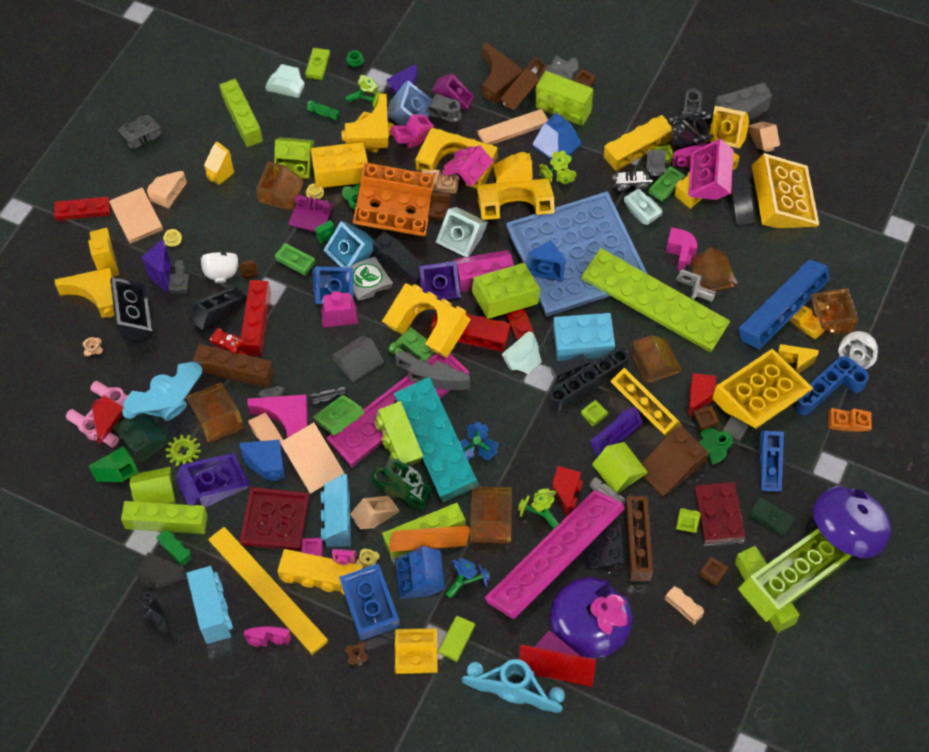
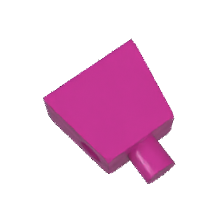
(338, 310)

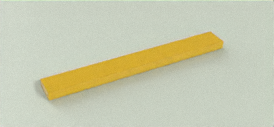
(268, 590)

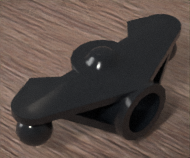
(691, 128)

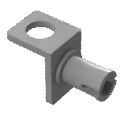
(697, 290)

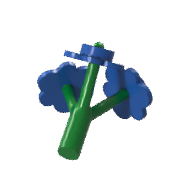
(486, 448)
(467, 570)

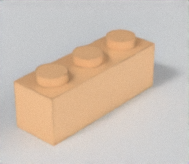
(684, 605)

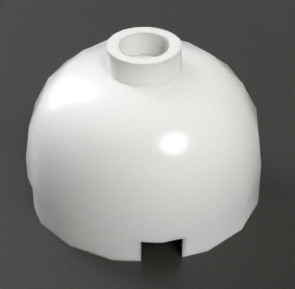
(219, 266)
(860, 348)

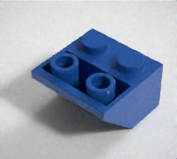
(420, 573)

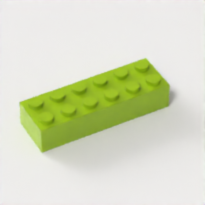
(792, 574)

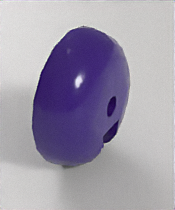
(852, 521)
(578, 627)

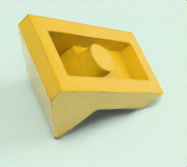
(800, 356)

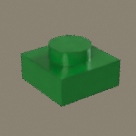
(325, 231)

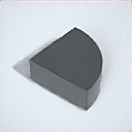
(276, 391)

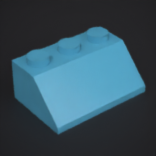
(336, 513)

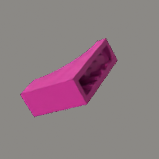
(288, 411)

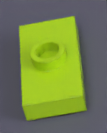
(317, 63)

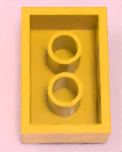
(338, 164)

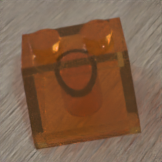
(835, 311)
(655, 358)

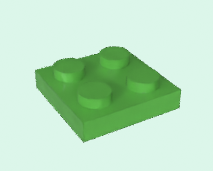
(338, 415)

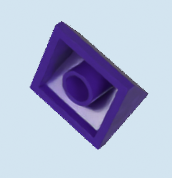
(158, 265)
(440, 280)

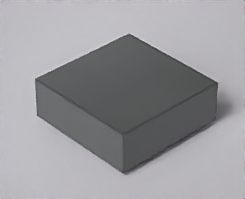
(736, 428)

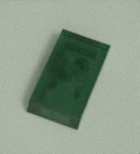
(772, 516)

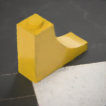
(370, 130)
(102, 250)
(91, 285)

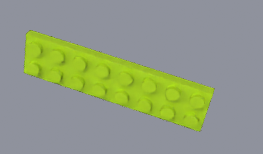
(655, 300)

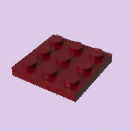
(275, 519)

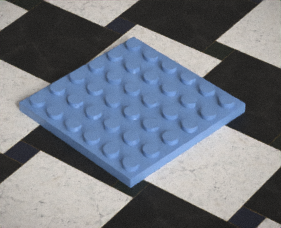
(578, 234)

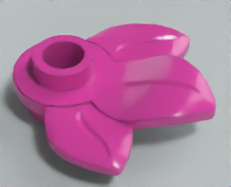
(611, 614)

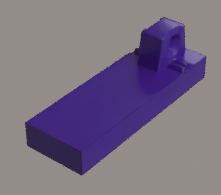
(625, 424)

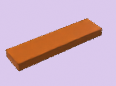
(430, 537)

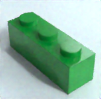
(174, 547)

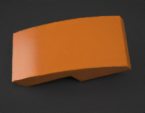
(849, 421)

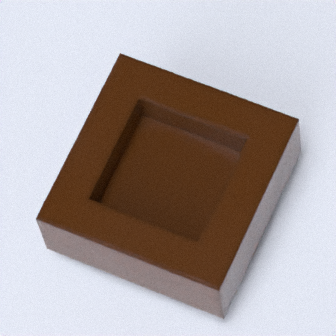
(584, 78)
(705, 418)
(713, 571)

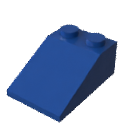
(369, 602)

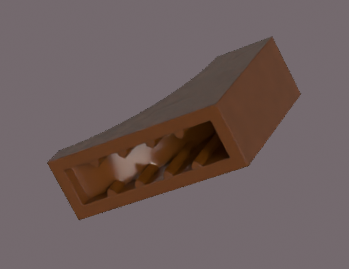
(502, 74)
(524, 83)

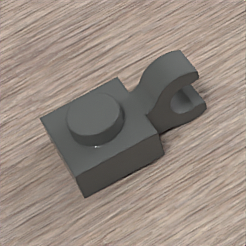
(179, 282)

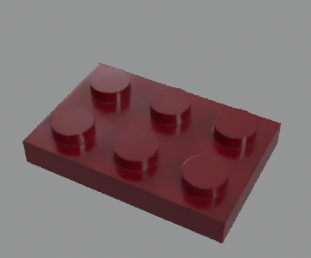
(719, 512)

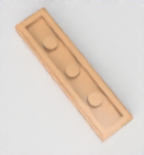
(513, 127)

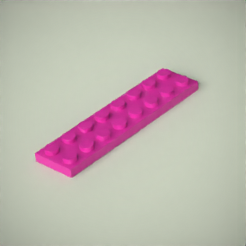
(362, 436)
(554, 554)

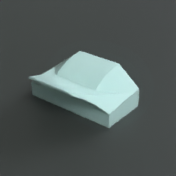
(286, 81)
(642, 207)
(523, 354)

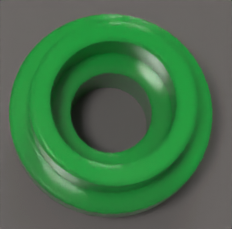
(355, 58)

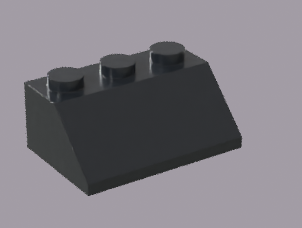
(130, 309)

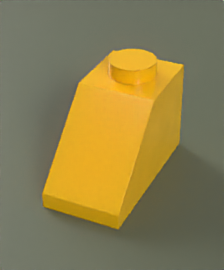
(218, 164)

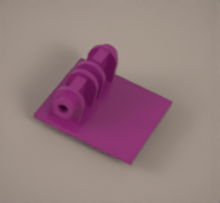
(310, 213)

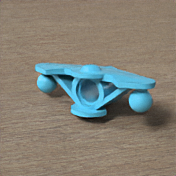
(165, 394)
(510, 692)

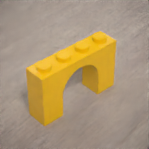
(440, 143)
(536, 192)
(412, 302)

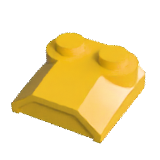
(729, 126)

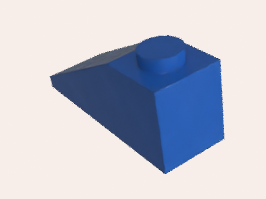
(771, 460)

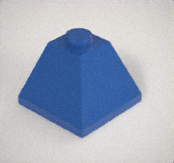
(557, 136)
(331, 279)
(264, 458)

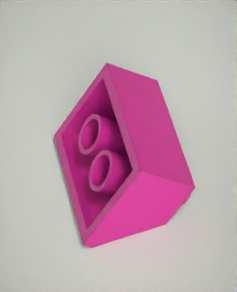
(711, 171)
(481, 264)

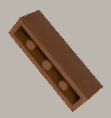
(234, 366)
(638, 538)

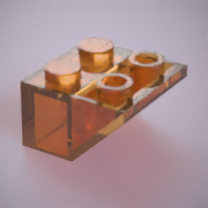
(278, 186)

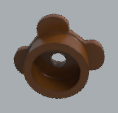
(248, 269)
(356, 659)

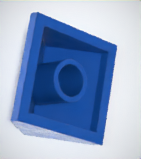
(547, 262)

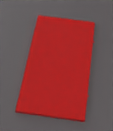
(558, 665)

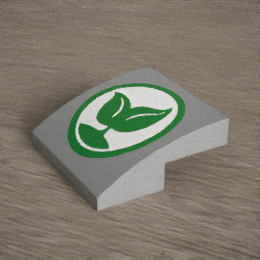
(369, 278)

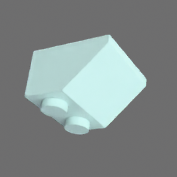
(461, 231)

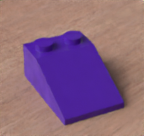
(211, 480)

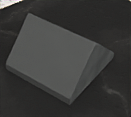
(358, 358)

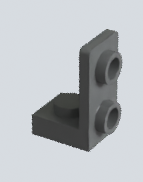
(656, 162)

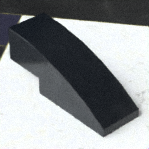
(740, 199)

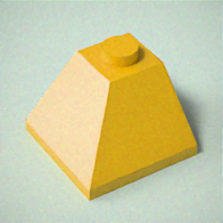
(514, 168)

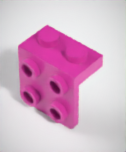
(469, 164)

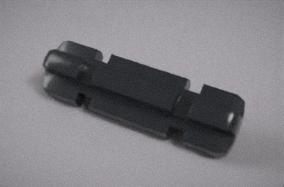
(328, 394)

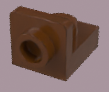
(439, 206)

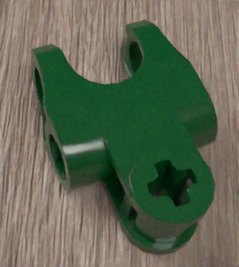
(403, 485)

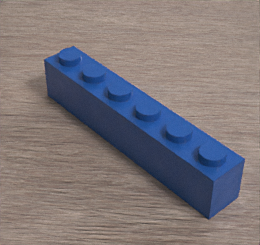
(784, 304)

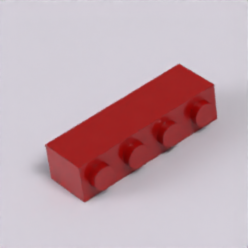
(255, 317)
(483, 332)

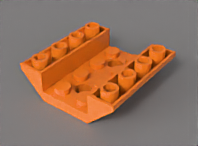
(395, 193)

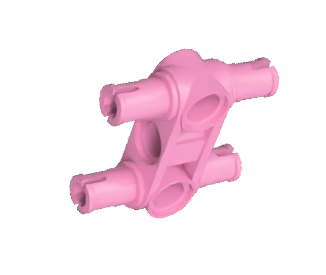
(86, 422)

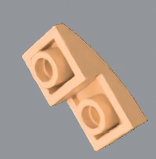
(444, 183)
(264, 428)

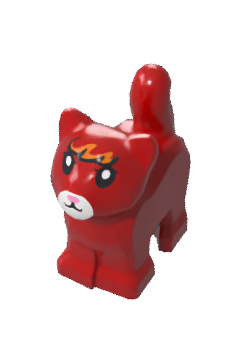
(227, 342)

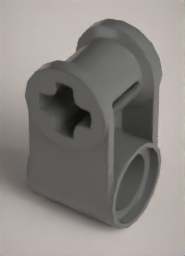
(692, 101)
(444, 108)

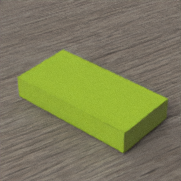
(456, 638)

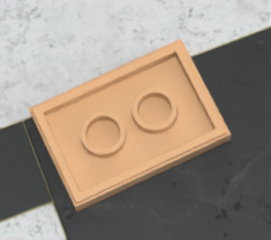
(136, 215)
(311, 458)

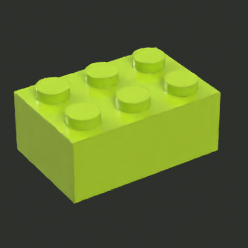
(564, 97)
(506, 290)
(398, 434)

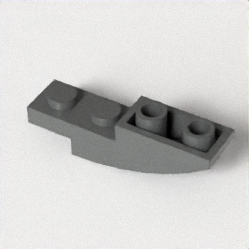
(441, 374)

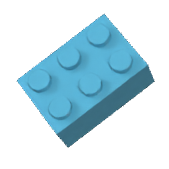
(583, 335)
(210, 604)

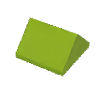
(618, 467)
(153, 486)

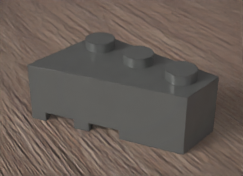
(751, 100)

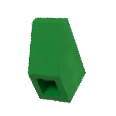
(114, 467)

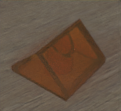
(714, 269)

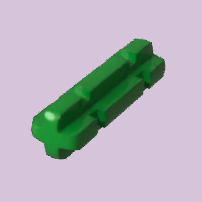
(323, 110)

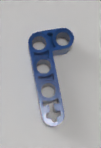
(826, 387)

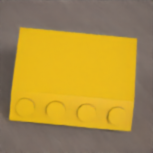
(784, 193)
(761, 390)

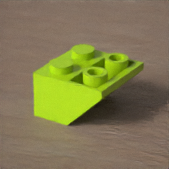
(295, 155)

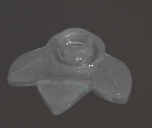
(563, 68)

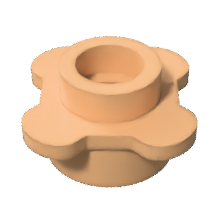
(90, 342)

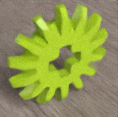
(187, 444)

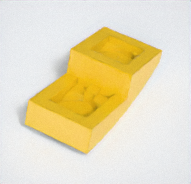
(807, 322)

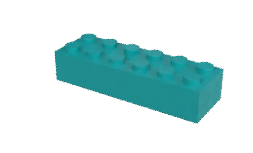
(437, 440)

